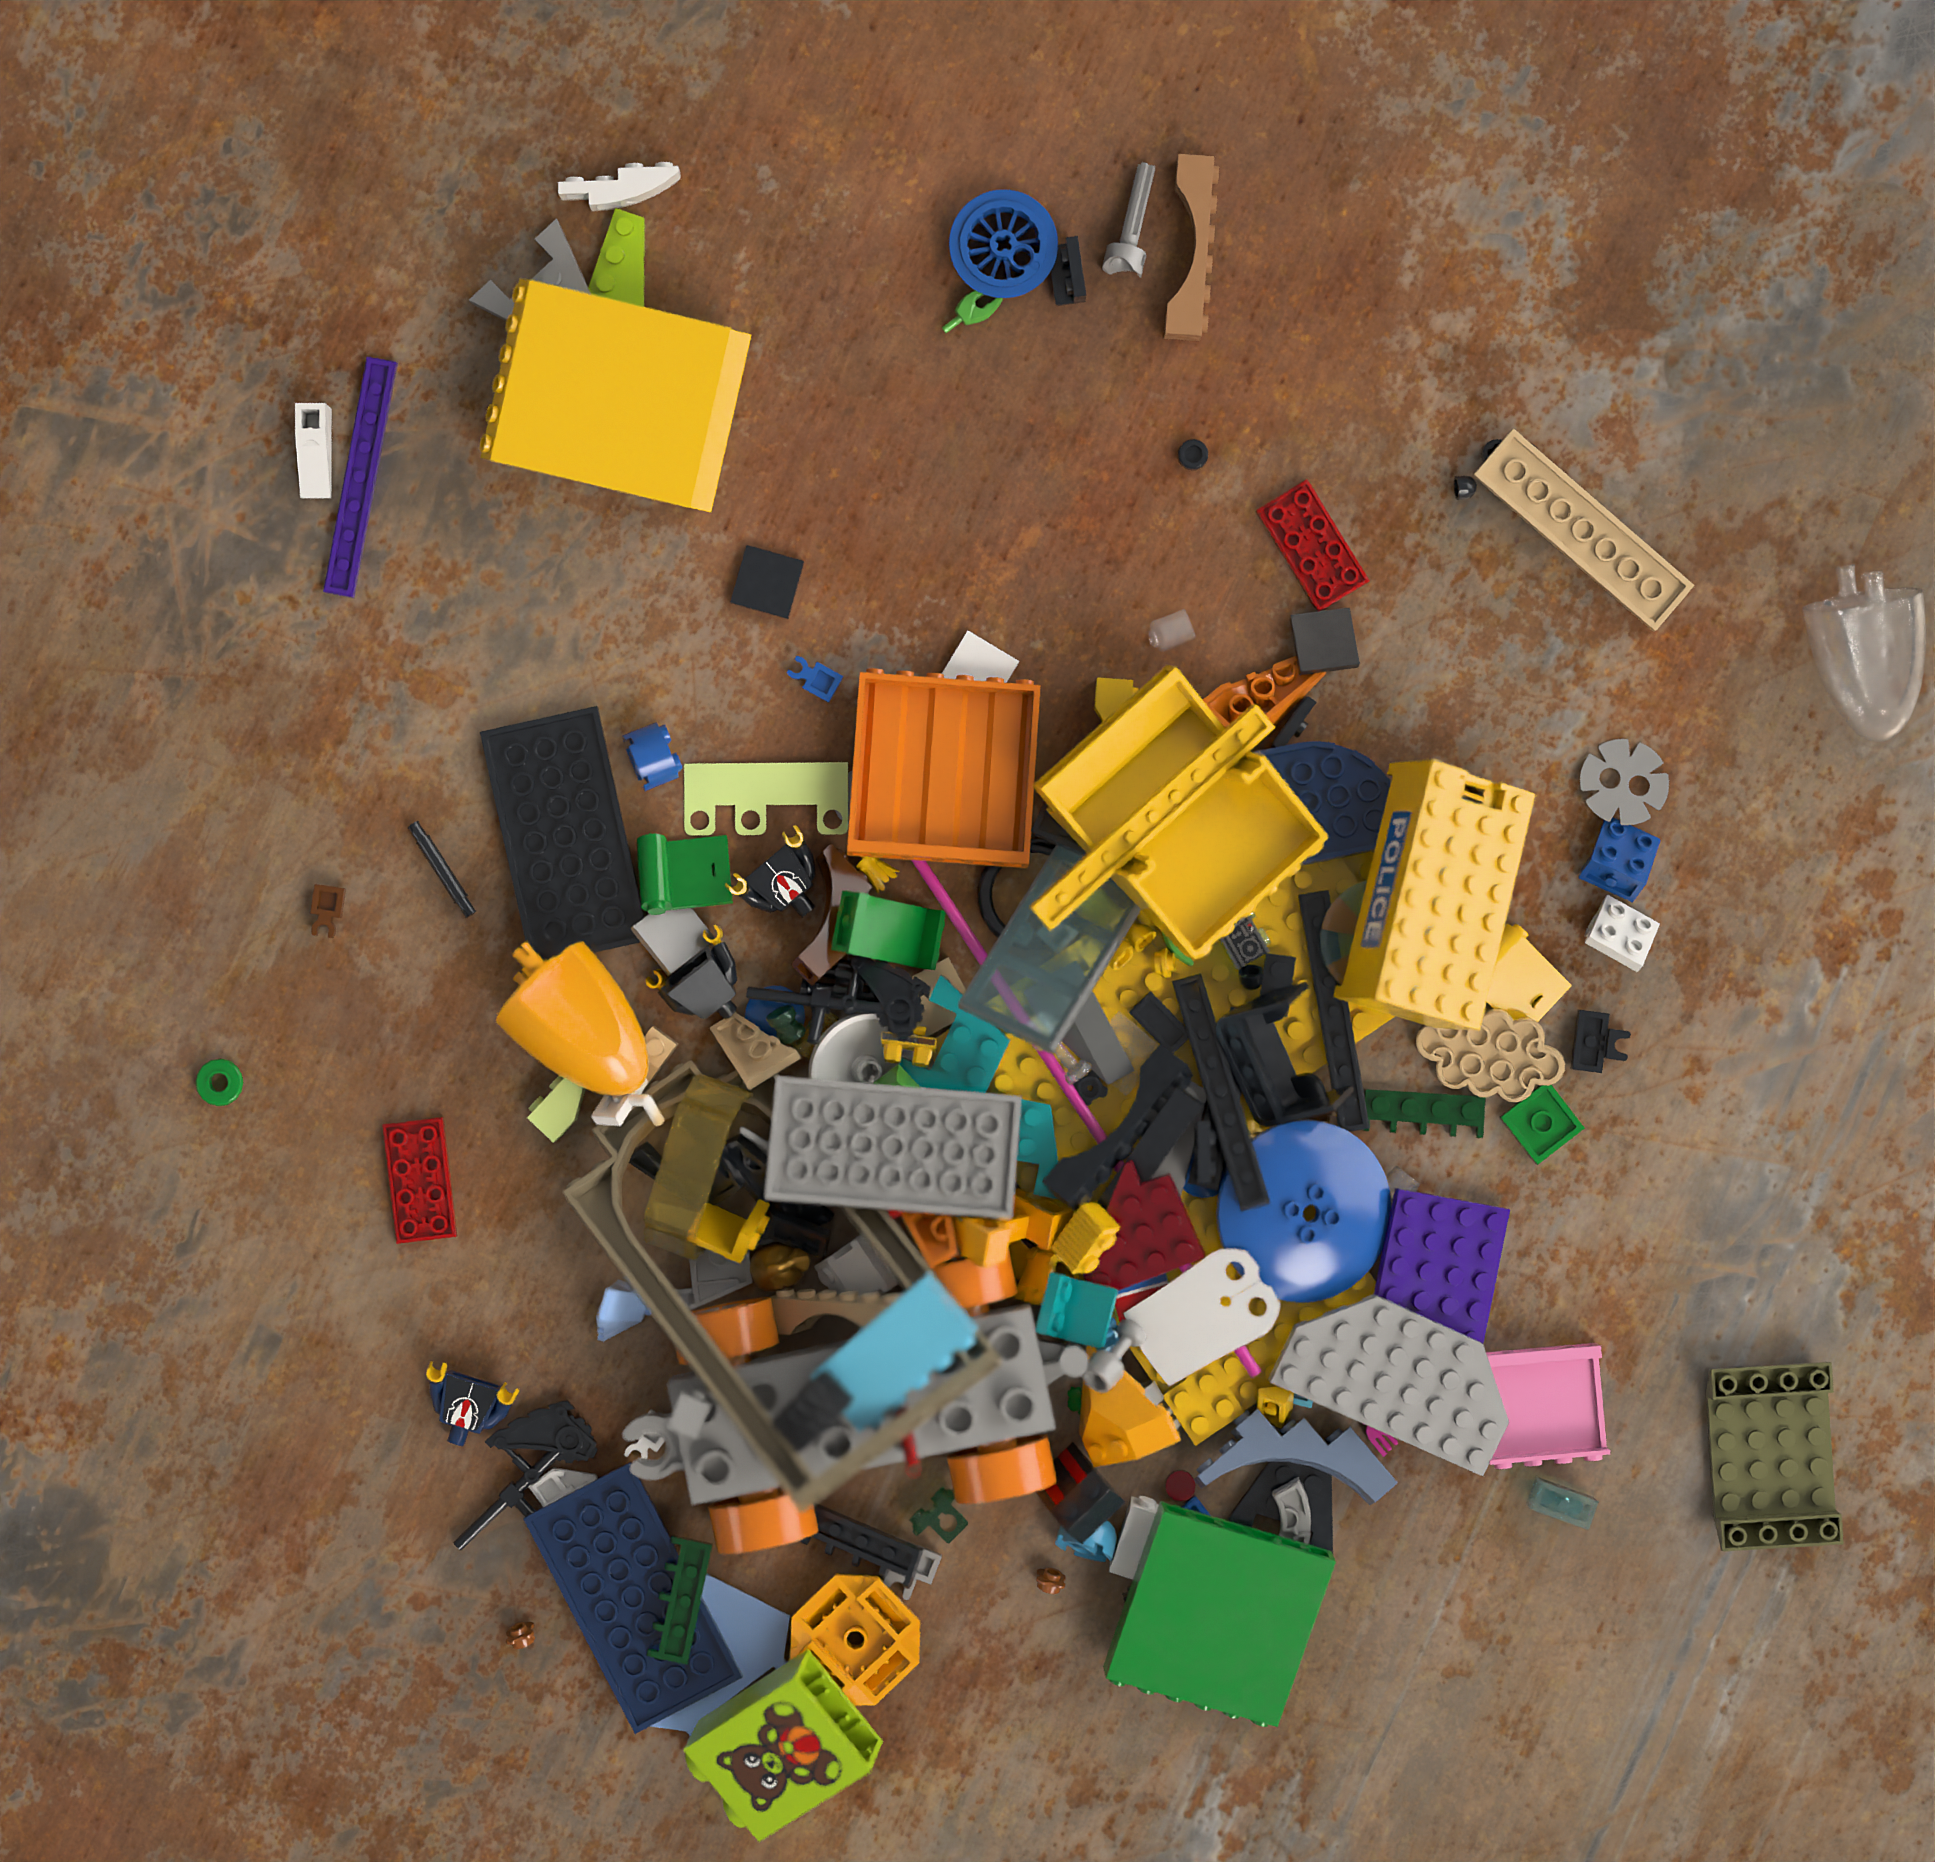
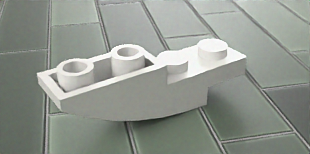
(633, 186)

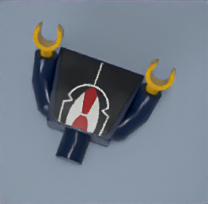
(467, 1402)

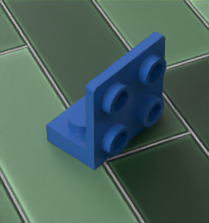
(1620, 859)

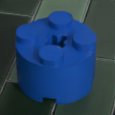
(652, 756)

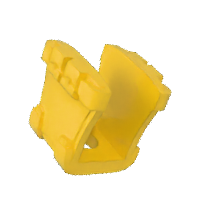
(1037, 1272)

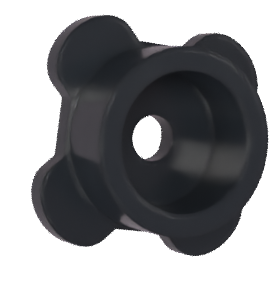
(1098, 1089)

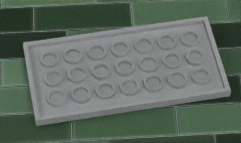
(893, 1148)

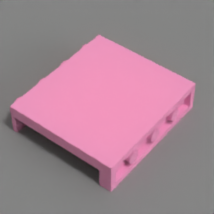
(1550, 1404)

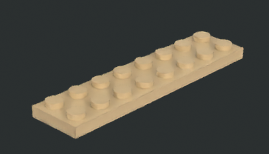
(1583, 530)

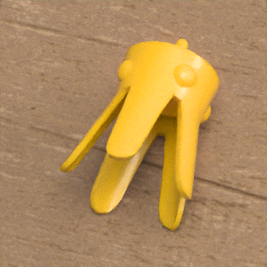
(877, 871)

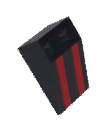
(1081, 1496)

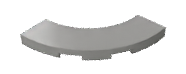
(1293, 1511)

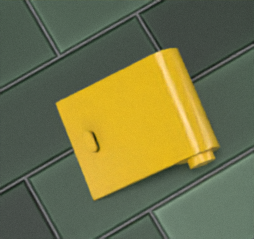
(1522, 977)

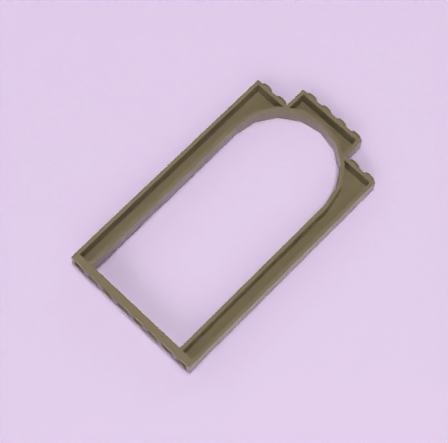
(599, 1207)

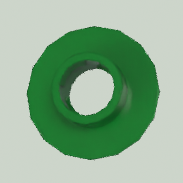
(204, 1082)

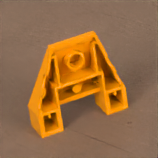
(987, 1239)

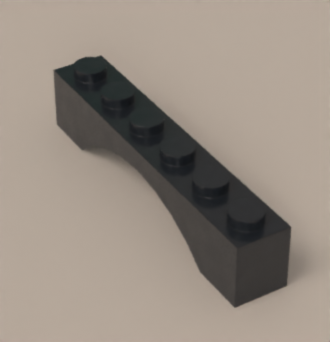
(1079, 1175)

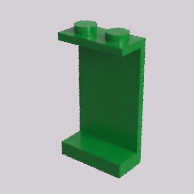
(888, 930)

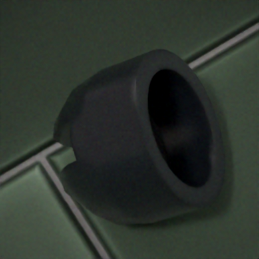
(1464, 487)
(1251, 977)

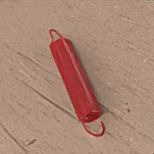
(908, 1446)

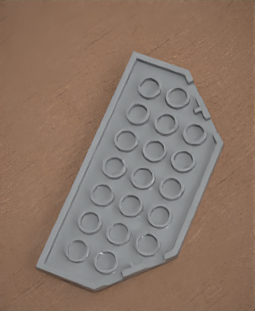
(1399, 1378)

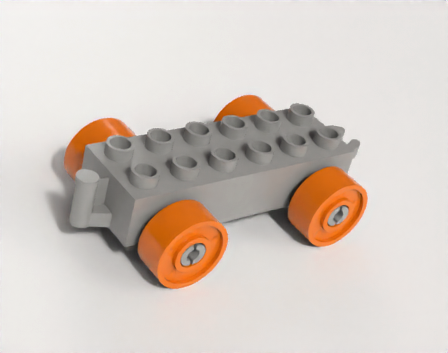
(987, 1420)

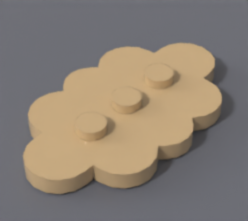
(1498, 1059)

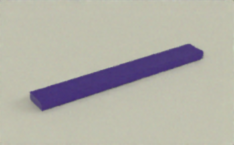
(360, 477)

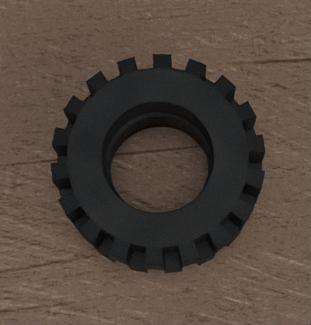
(812, 1411)

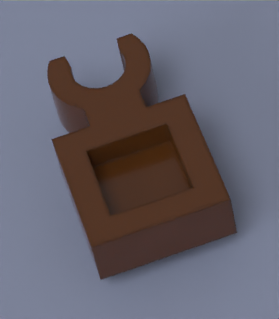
(327, 903)

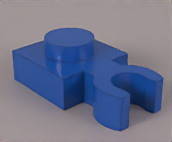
(819, 681)

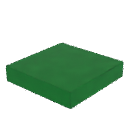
(1542, 1123)

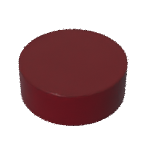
(1180, 1485)

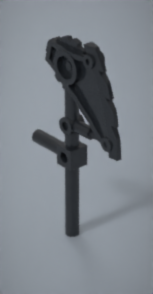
(894, 989)
(545, 1430)

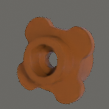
(1050, 1580)
(520, 1635)

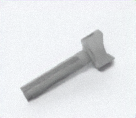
(1126, 254)

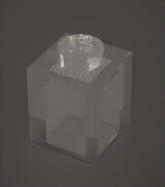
(1171, 631)

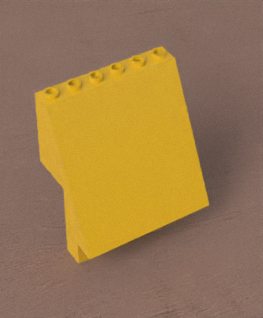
(614, 395)
(1218, 851)

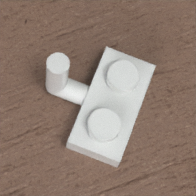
(614, 1109)

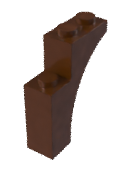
(837, 876)

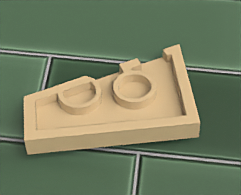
(751, 1050)

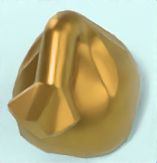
(778, 1266)

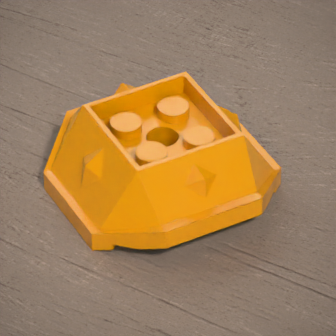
(865, 1606)

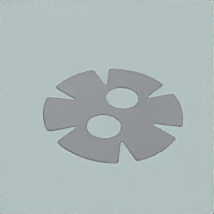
(1608, 800)

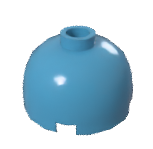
(1096, 1548)

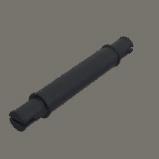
(442, 869)

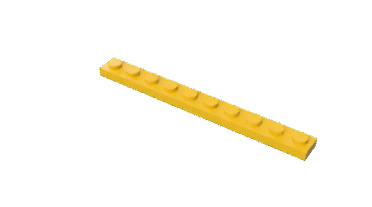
(1151, 817)

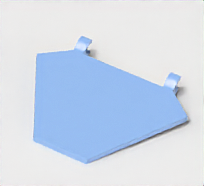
(754, 1636)

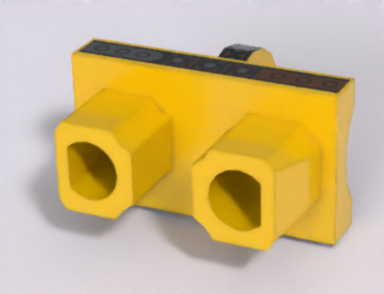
(922, 1047)

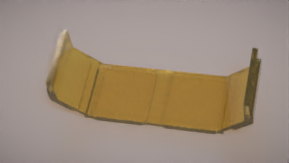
(690, 1164)

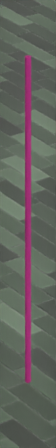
(1048, 1058)

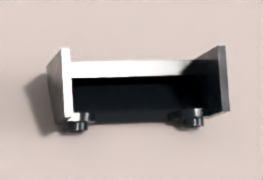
(1264, 1067)

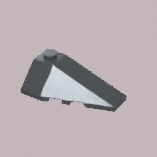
(1096, 1042)

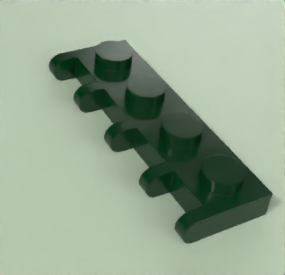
(1425, 1109)
(683, 1600)

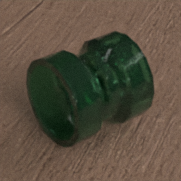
(785, 1024)

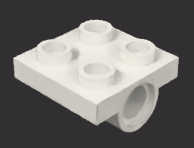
(1621, 933)

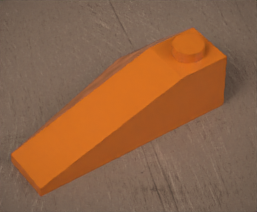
(1272, 690)
(933, 1235)

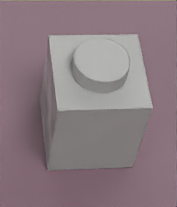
(690, 1413)

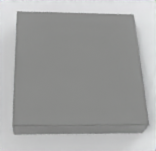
(672, 937)

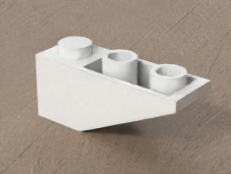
(314, 449)

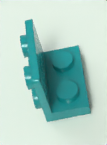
(1076, 1310)

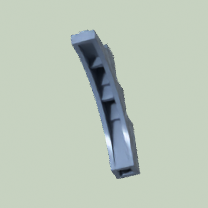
(1343, 1457)

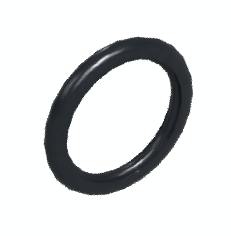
(986, 884)

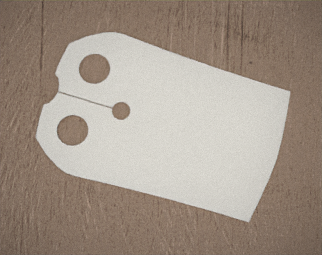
(1188, 1323)

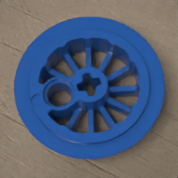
(1020, 206)

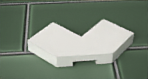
(559, 1483)

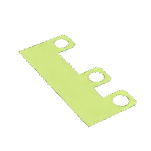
(762, 784)

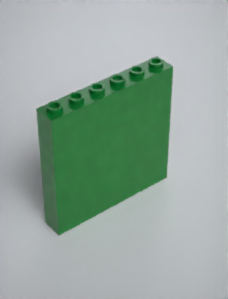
(1218, 1615)

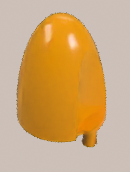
(576, 1021)

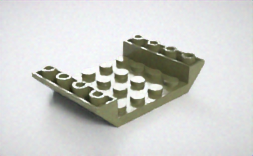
(1772, 1456)

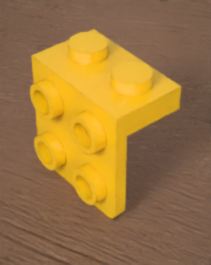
(730, 1233)

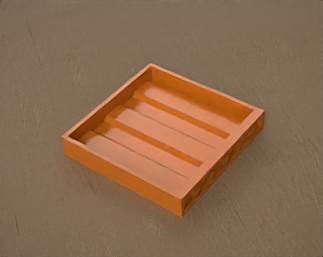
(944, 769)

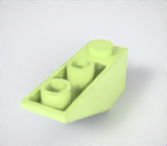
(558, 1110)

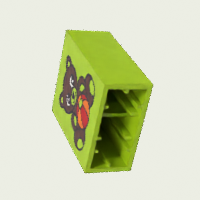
(782, 1746)

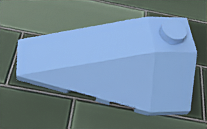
(619, 1310)

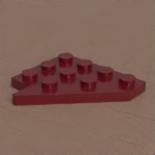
(1152, 1232)

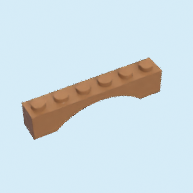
(1194, 186)

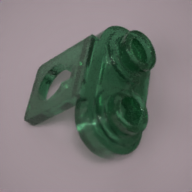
(942, 1504)

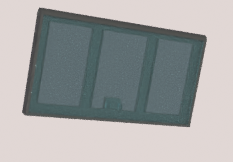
(1042, 976)

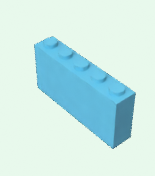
(899, 1351)

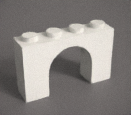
(1133, 1536)

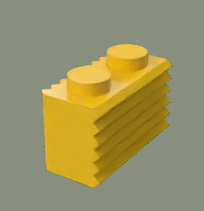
(1085, 1238)

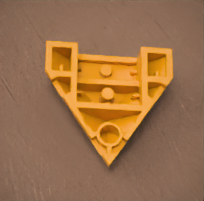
(1122, 1422)

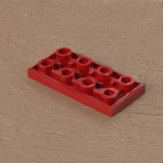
(1312, 545)
(420, 1180)

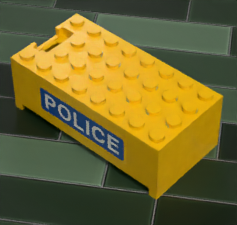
(1436, 896)

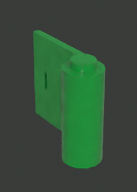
(680, 872)

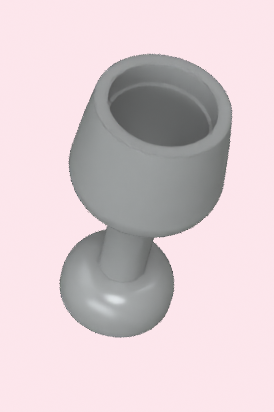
(1105, 1367)

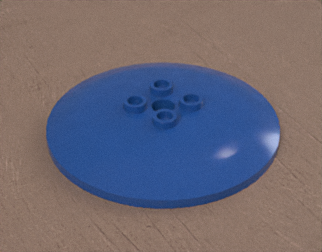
(1352, 1200)

